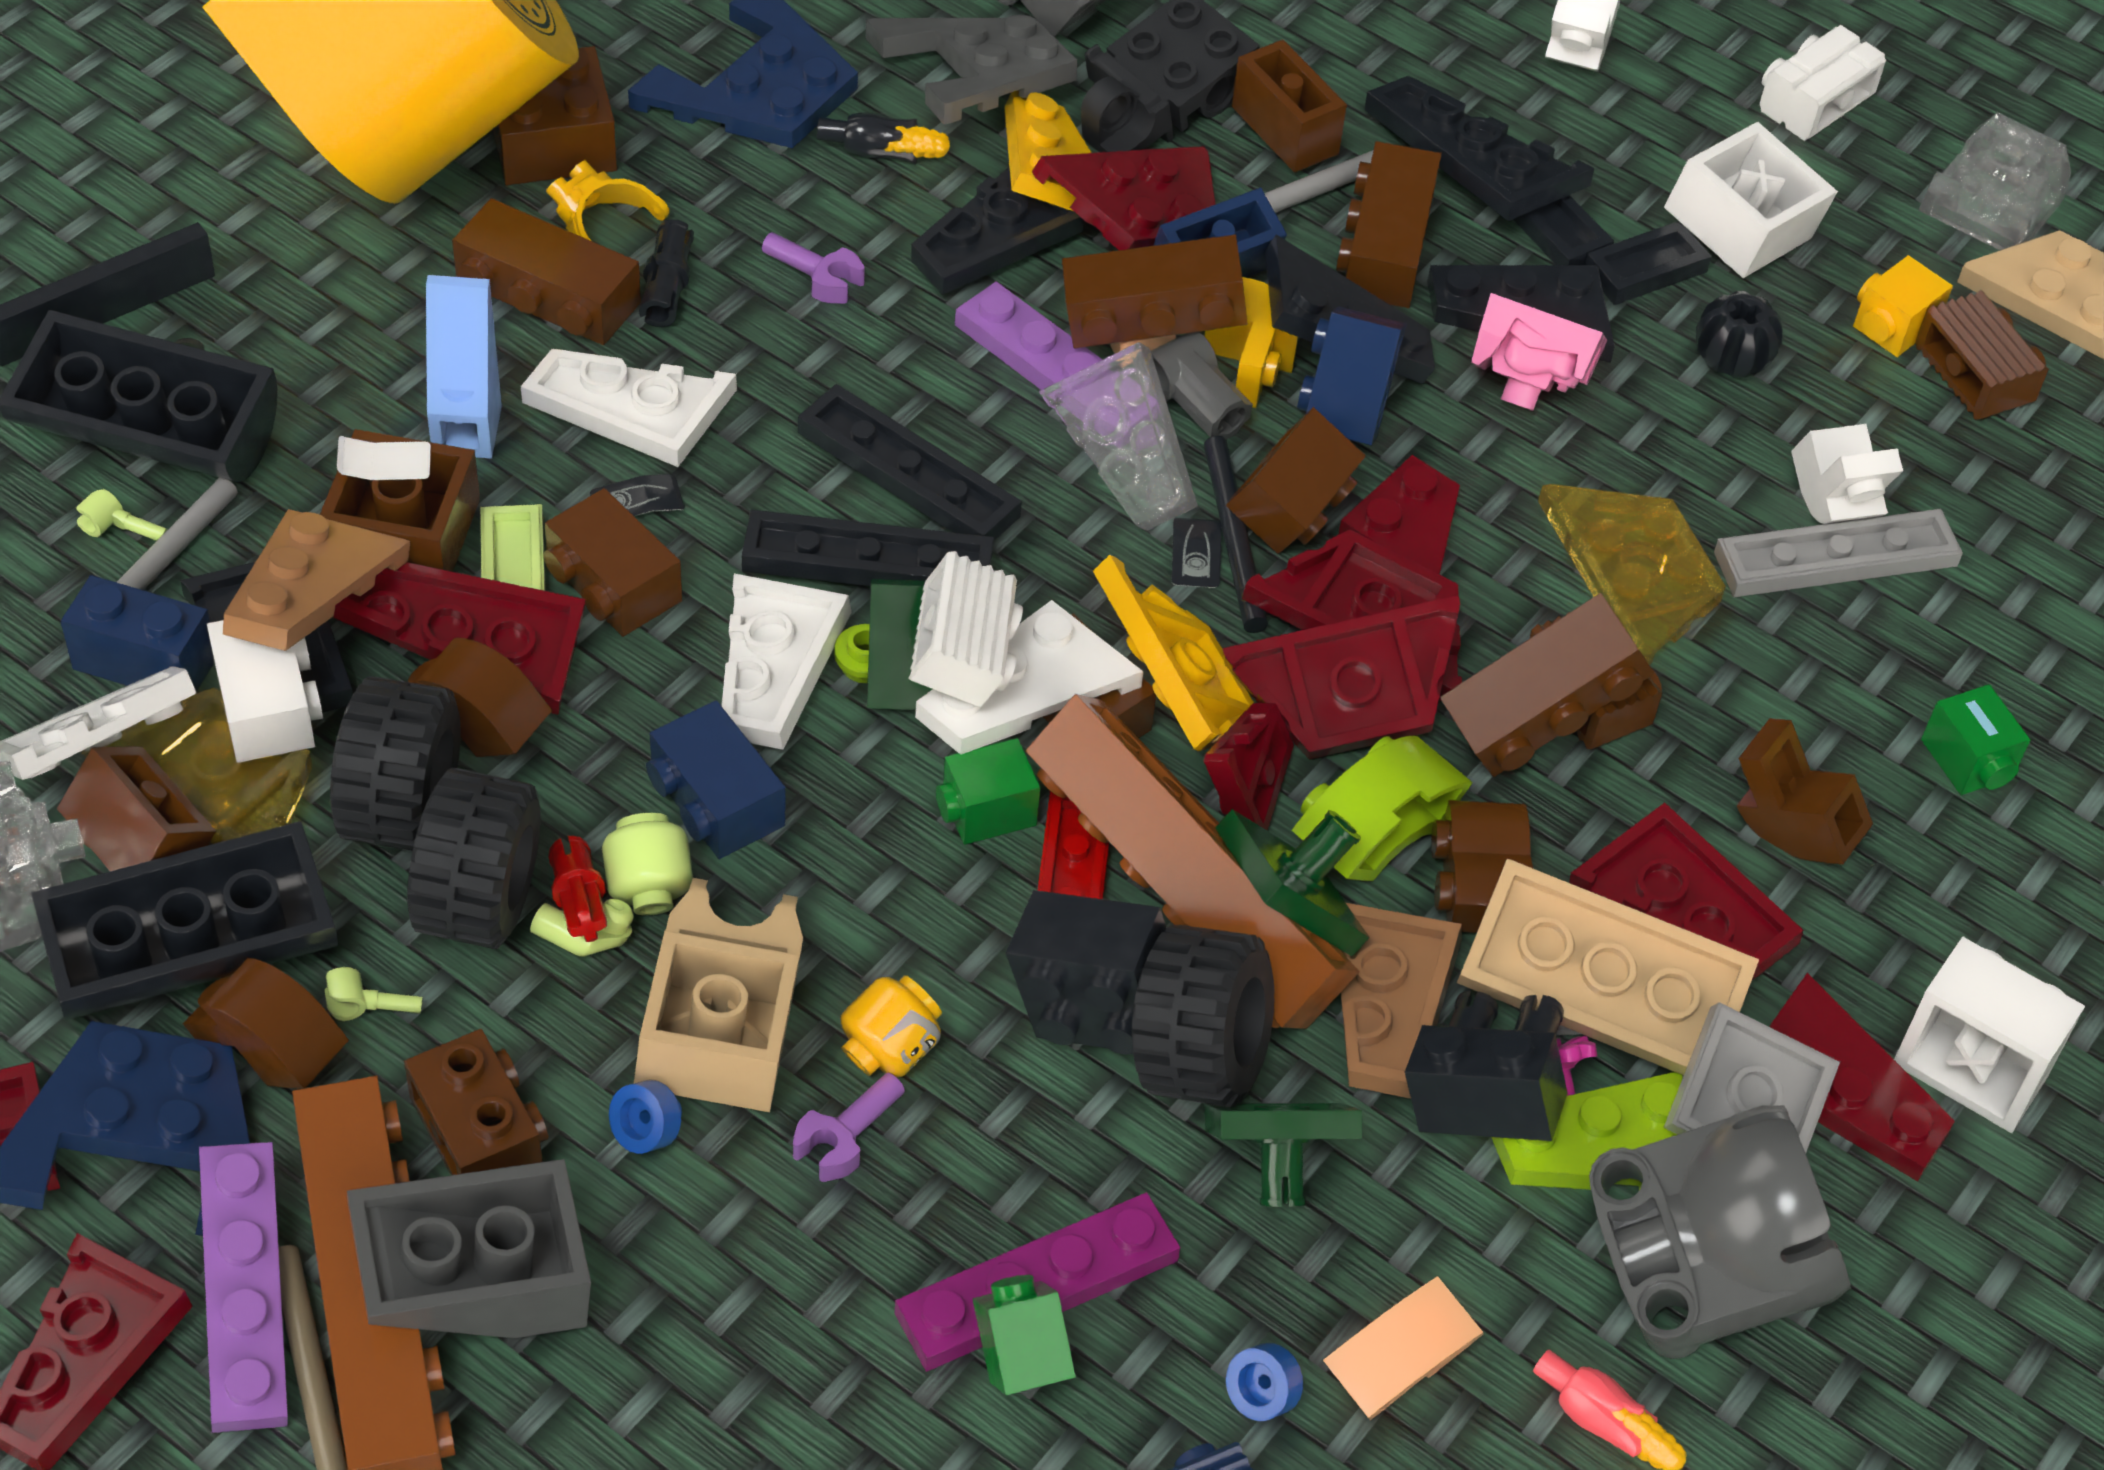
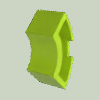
(1388, 801)

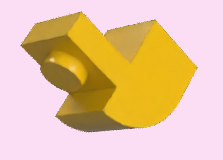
(1257, 345)

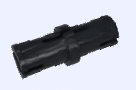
(666, 273)

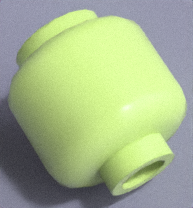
(647, 863)

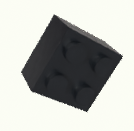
(1082, 966)

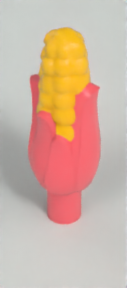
(1610, 1412)

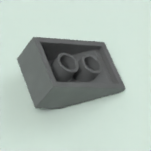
(473, 1252)

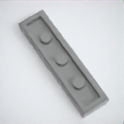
(1837, 552)

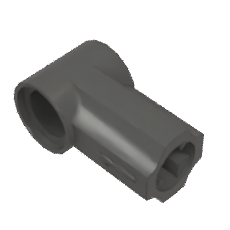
(1192, 378)

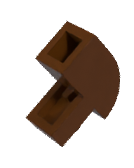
(492, 696)
(1797, 808)
(270, 1023)

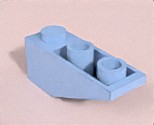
(462, 364)

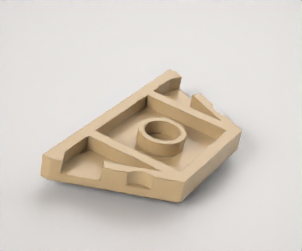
(2049, 282)

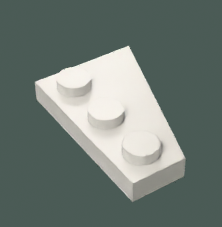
(640, 408)
(777, 654)
(1053, 664)
(96, 722)

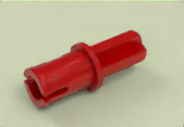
(578, 888)

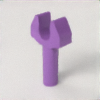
(823, 270)
(843, 1130)

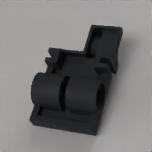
(1160, 75)

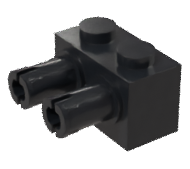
(1488, 1078)

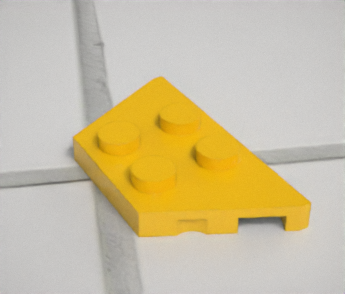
(1179, 656)

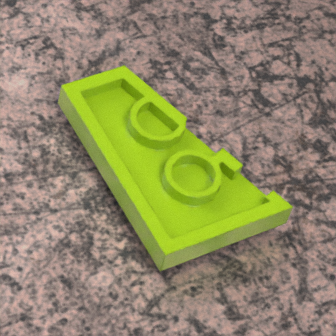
(1589, 1126)

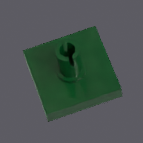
(891, 644)
(1296, 878)
(1282, 1132)

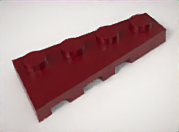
(431, 606)

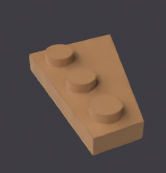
(304, 575)
(1397, 991)

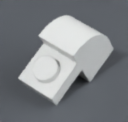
(1581, 32)
(1843, 474)

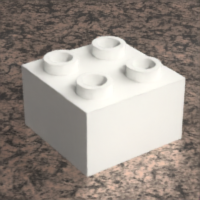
(1750, 199)
(1987, 1034)

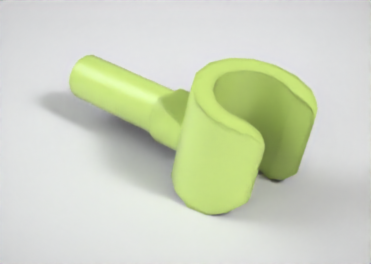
(103, 509)
(348, 1000)

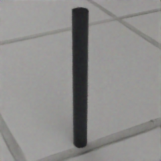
(1233, 530)

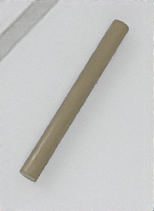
(309, 1363)

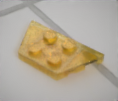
(1638, 558)
(201, 761)

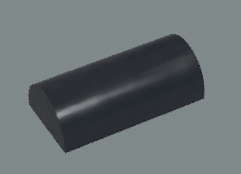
(144, 396)
(183, 919)

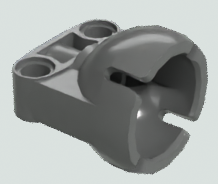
(1719, 1228)

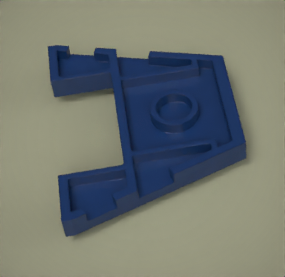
(770, 90)
(125, 1099)

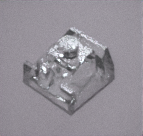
(2001, 183)
(28, 858)

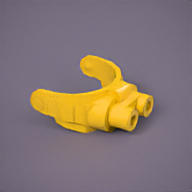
(590, 188)

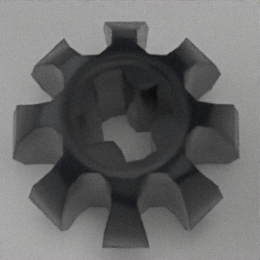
(1739, 334)

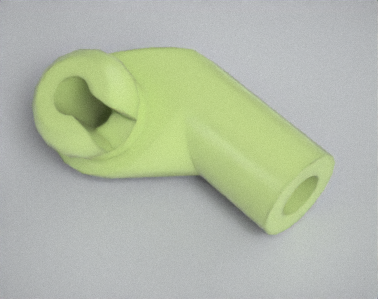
(551, 926)

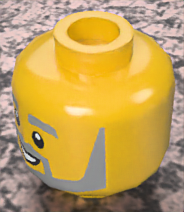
(890, 1026)

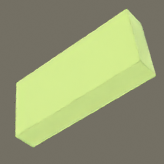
(513, 545)

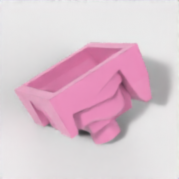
(1534, 350)

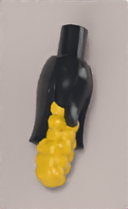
(884, 137)

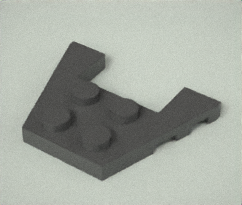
(987, 53)

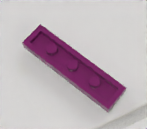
(1075, 1261)

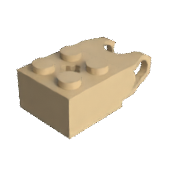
(720, 1003)

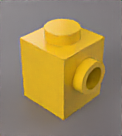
(1897, 303)

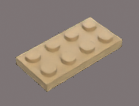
(1605, 963)

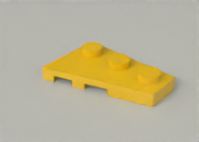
(1037, 129)

